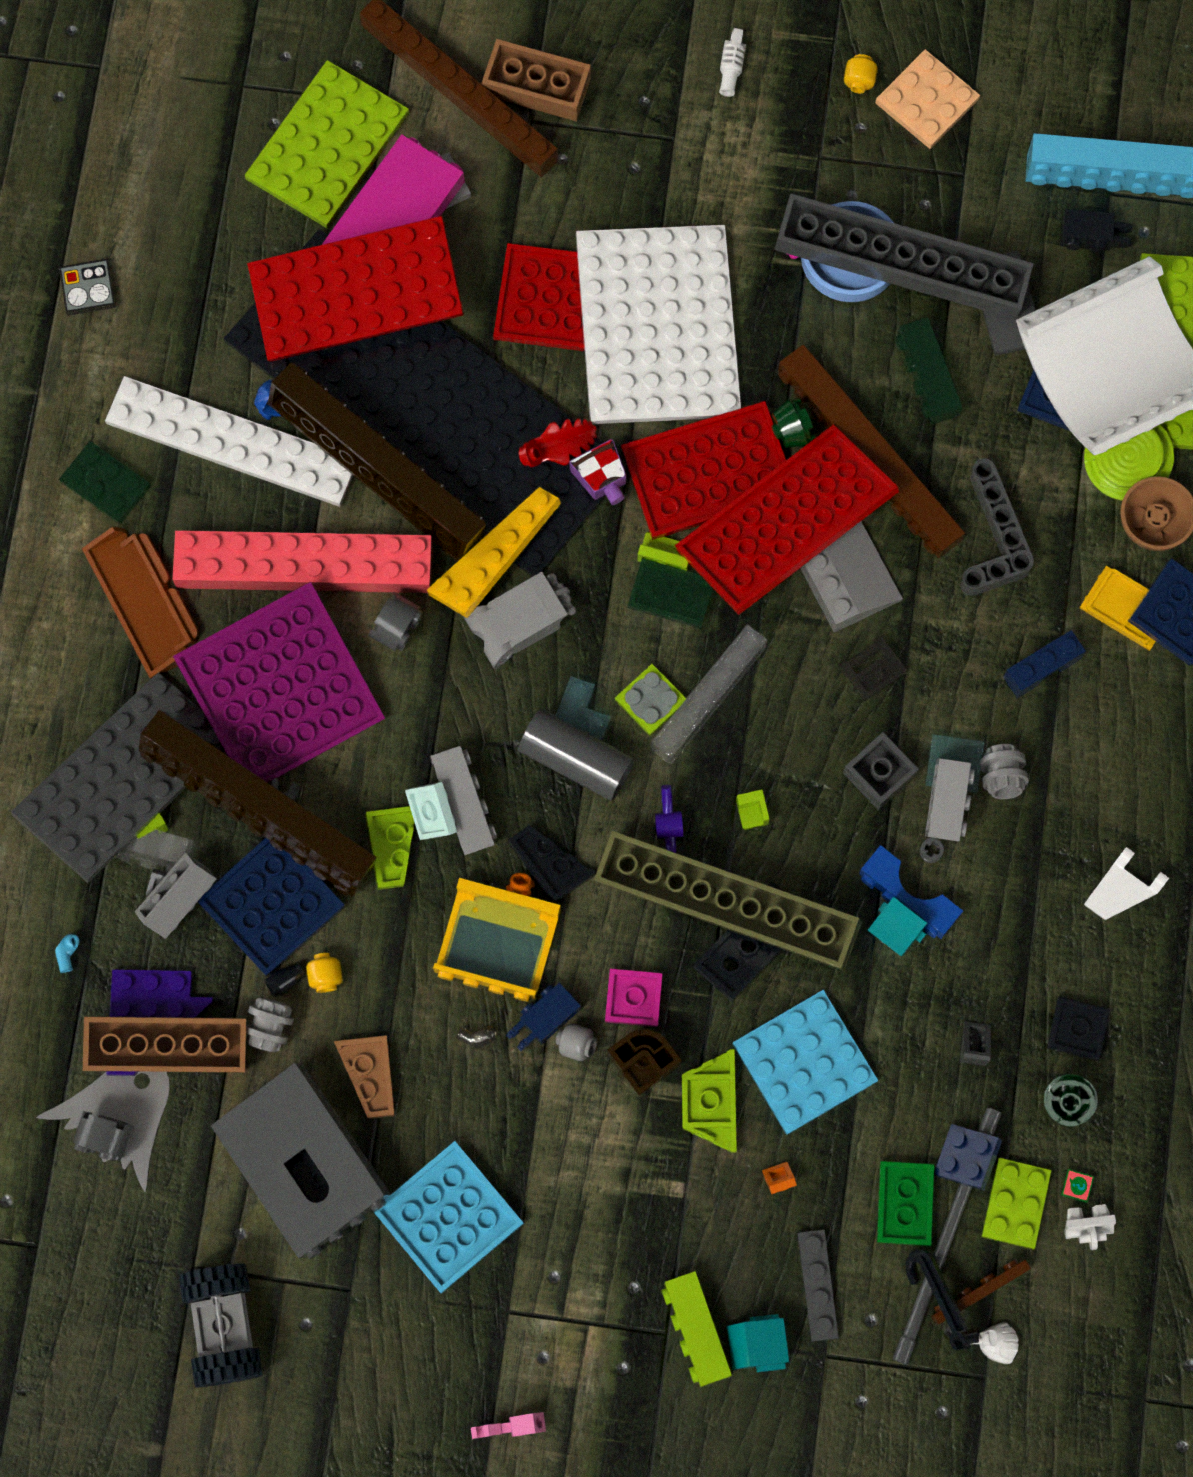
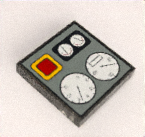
(87, 287)

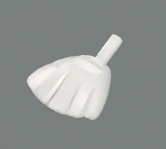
(999, 1343)

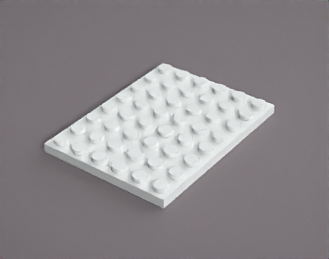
(657, 324)

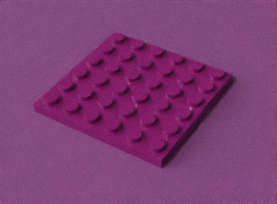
(279, 685)

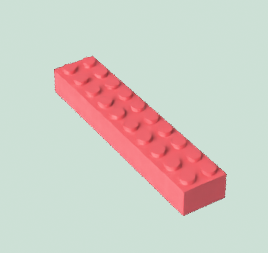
(296, 559)

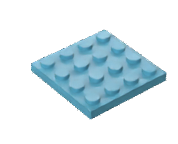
(805, 1062)
(448, 1217)

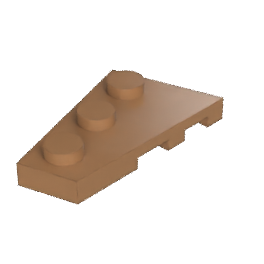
(370, 1073)

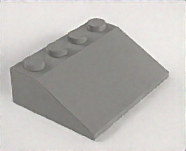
(850, 579)

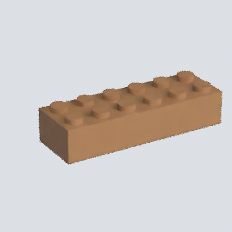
(164, 1044)

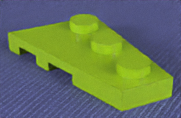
(390, 842)

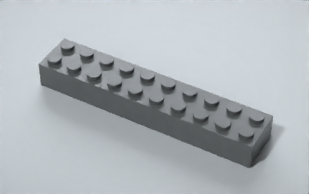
(903, 256)

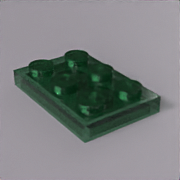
(104, 482)
(670, 593)

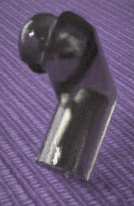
(477, 1039)

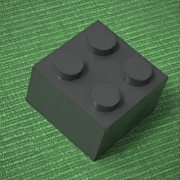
(880, 771)

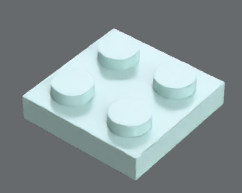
(431, 811)

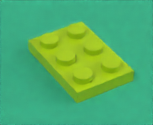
(1016, 1203)

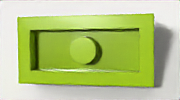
(662, 551)

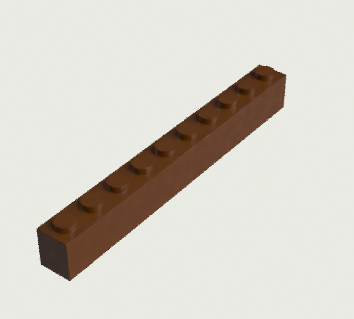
(459, 87)
(833, 406)

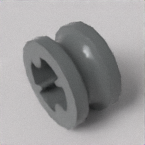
(927, 843)

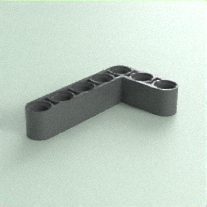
(1000, 532)

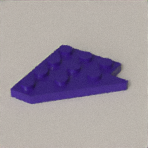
(153, 995)

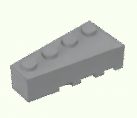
(463, 800)

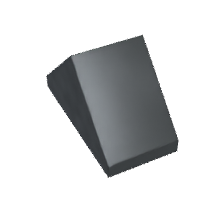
(976, 1044)

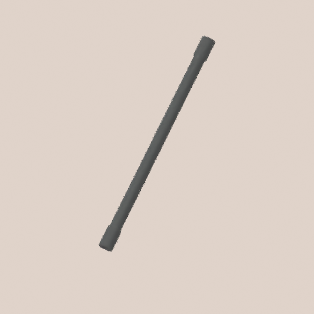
(908, 1339)

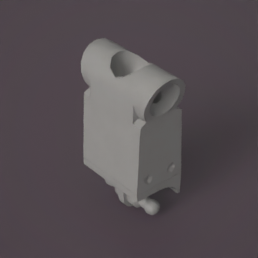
(520, 617)

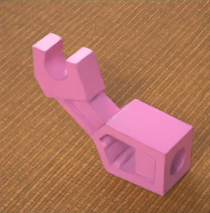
(518, 1426)

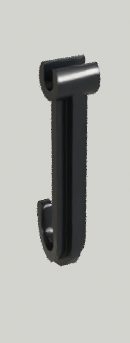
(961, 1335)

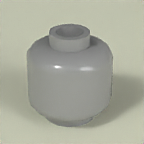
(576, 1042)

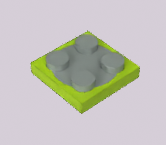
(650, 699)

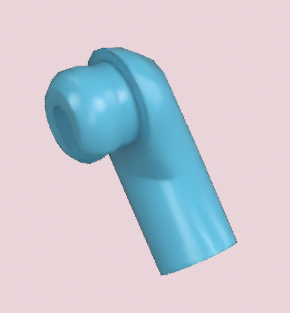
(65, 950)

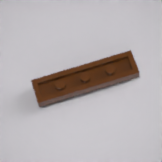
(989, 1284)

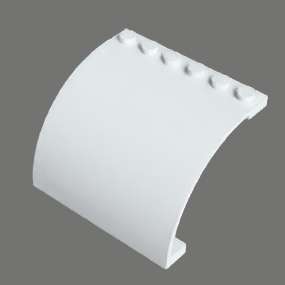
(1112, 357)

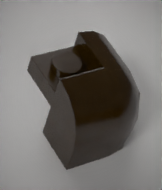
(644, 1059)

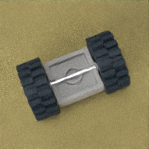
(221, 1325)

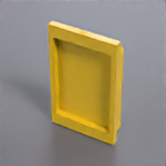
(1113, 602)

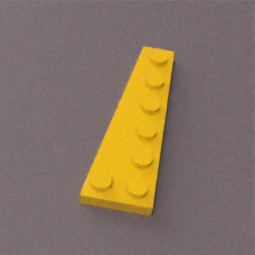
(488, 560)

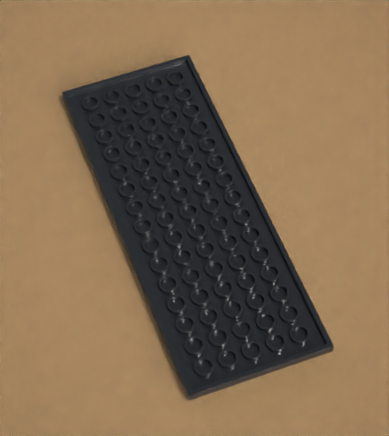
(450, 415)

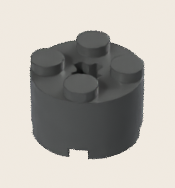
(395, 621)
(103, 1135)

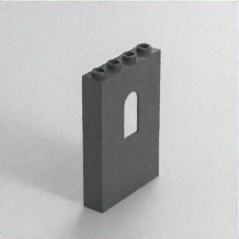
(275, 1127)

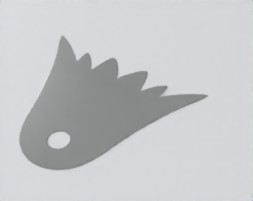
(123, 1101)

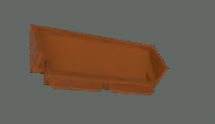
(141, 598)

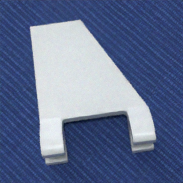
(1121, 889)

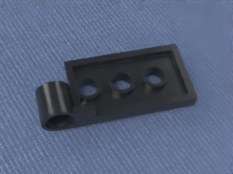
(749, 964)

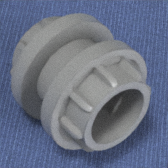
(1004, 771)
(268, 1024)

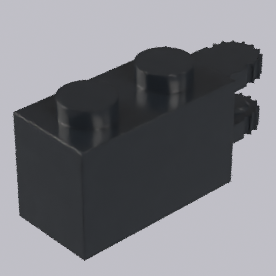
(1092, 231)

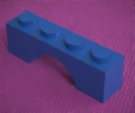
(883, 873)

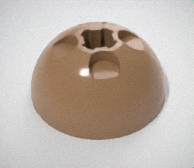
(1166, 504)

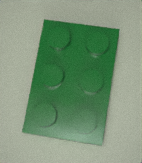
(905, 1203)

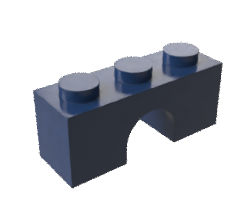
(1039, 665)

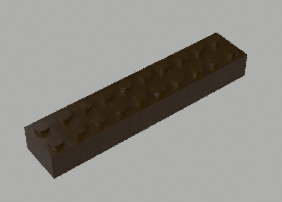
(375, 462)
(256, 804)

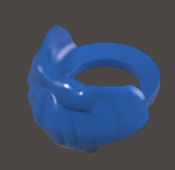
(261, 400)

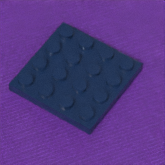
(270, 905)

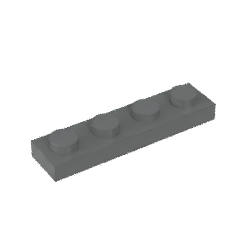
(817, 1285)

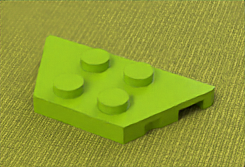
(711, 1101)

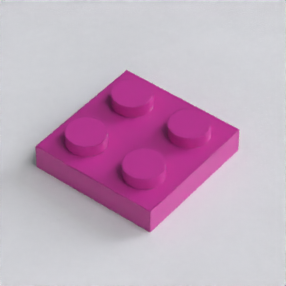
(633, 997)

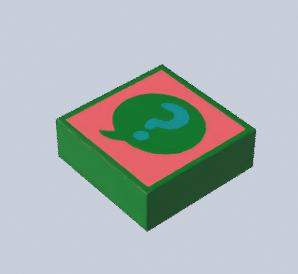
(1077, 1186)

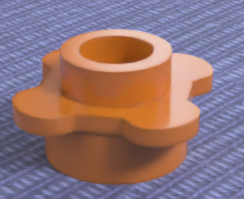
(521, 884)

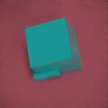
(898, 926)
(758, 1344)

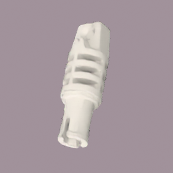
(732, 62)

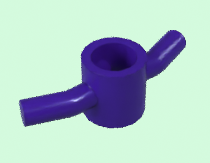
(668, 823)

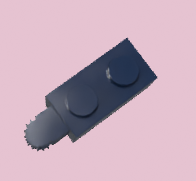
(545, 1016)

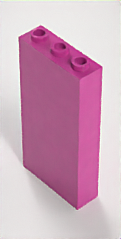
(402, 190)

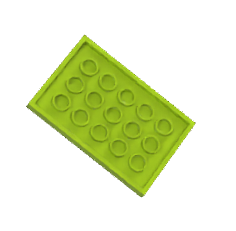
(327, 144)

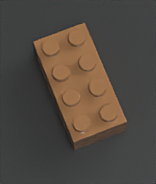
(537, 79)

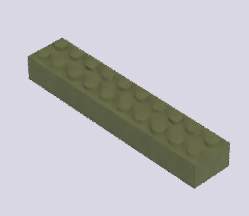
(728, 900)

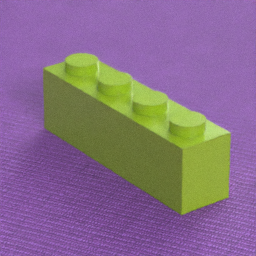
(697, 1329)

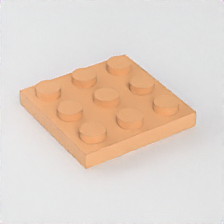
(927, 99)

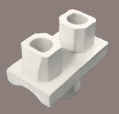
(1089, 1229)

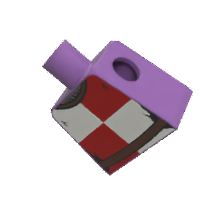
(600, 472)

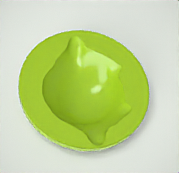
(1130, 462)

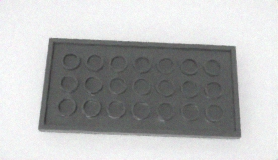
(106, 787)

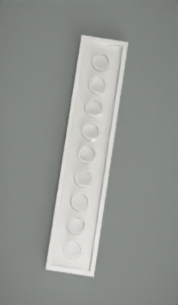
(228, 440)

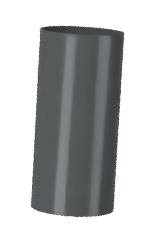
(576, 754)

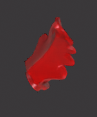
(558, 443)

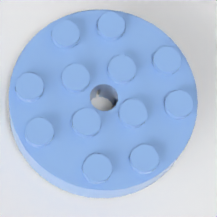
(840, 283)

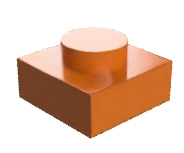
(779, 1177)

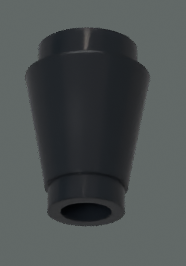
(283, 980)

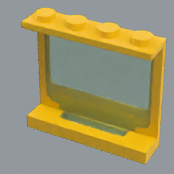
(497, 940)

